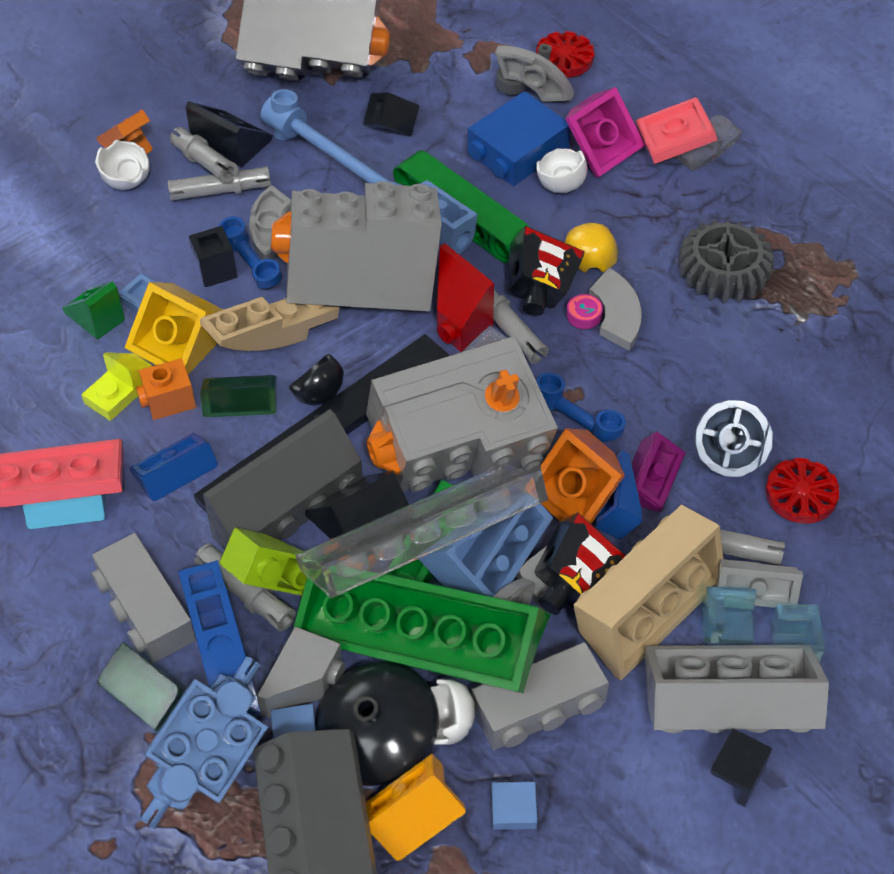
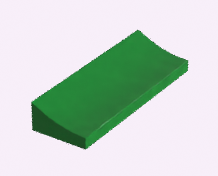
(429, 628)

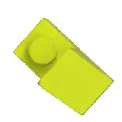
(117, 386)

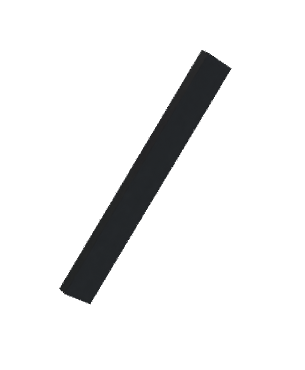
(350, 404)

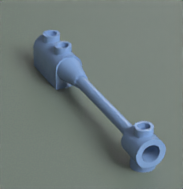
(289, 120)

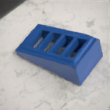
(623, 508)

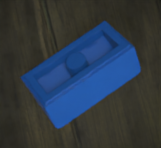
(174, 466)

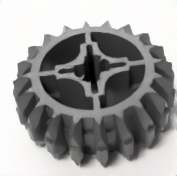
(726, 260)

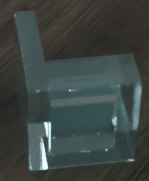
(728, 615)
(798, 626)

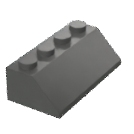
(284, 482)
(313, 804)

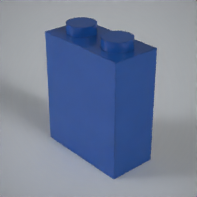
(517, 137)

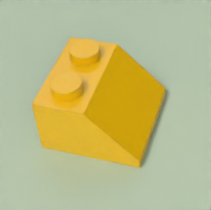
(170, 326)

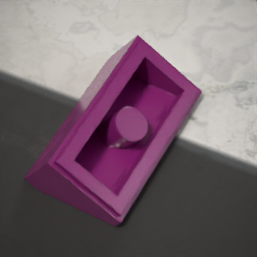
(655, 470)

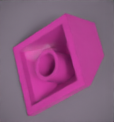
(604, 130)

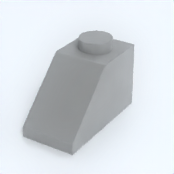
(301, 672)

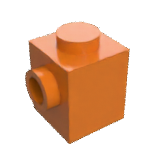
(165, 389)

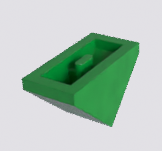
(96, 309)

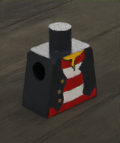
(541, 269)
(574, 562)

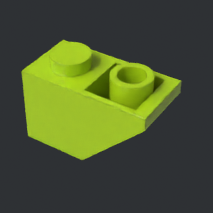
(263, 562)

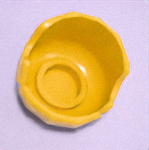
(598, 244)

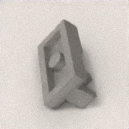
(773, 583)

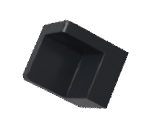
(391, 113)
(214, 256)
(741, 763)

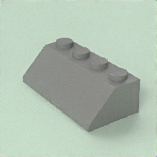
(735, 688)

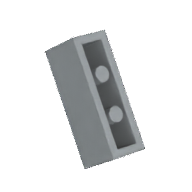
(142, 599)
(553, 692)

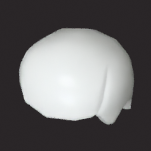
(122, 165)
(562, 170)
(455, 711)

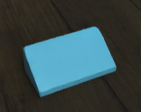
(65, 512)

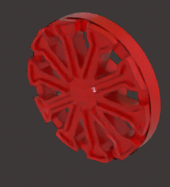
(567, 55)
(802, 490)

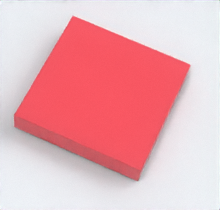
(676, 130)

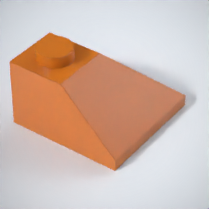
(579, 475)

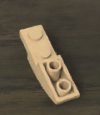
(264, 325)

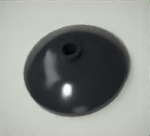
(399, 728)

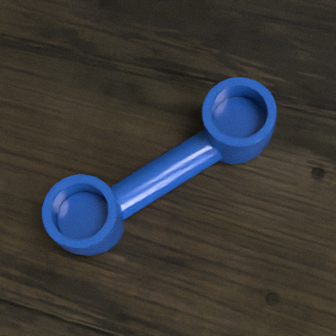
(265, 271)
(605, 426)

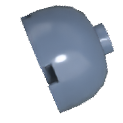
(733, 438)

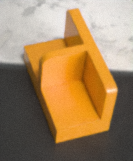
(413, 809)

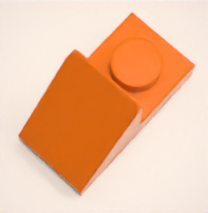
(129, 131)

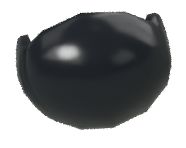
(319, 382)

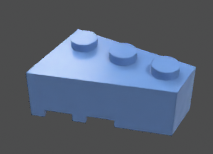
(490, 556)

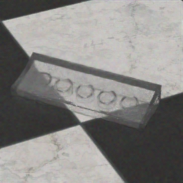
(422, 528)

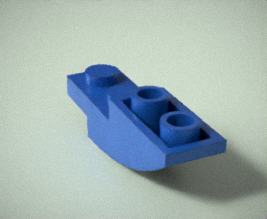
(214, 623)

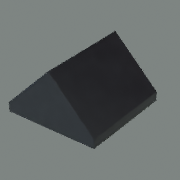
(226, 132)
(358, 504)

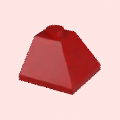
(463, 300)

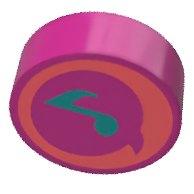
(584, 311)

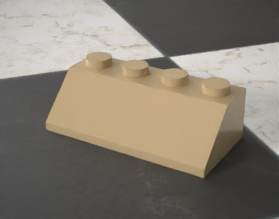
(650, 590)

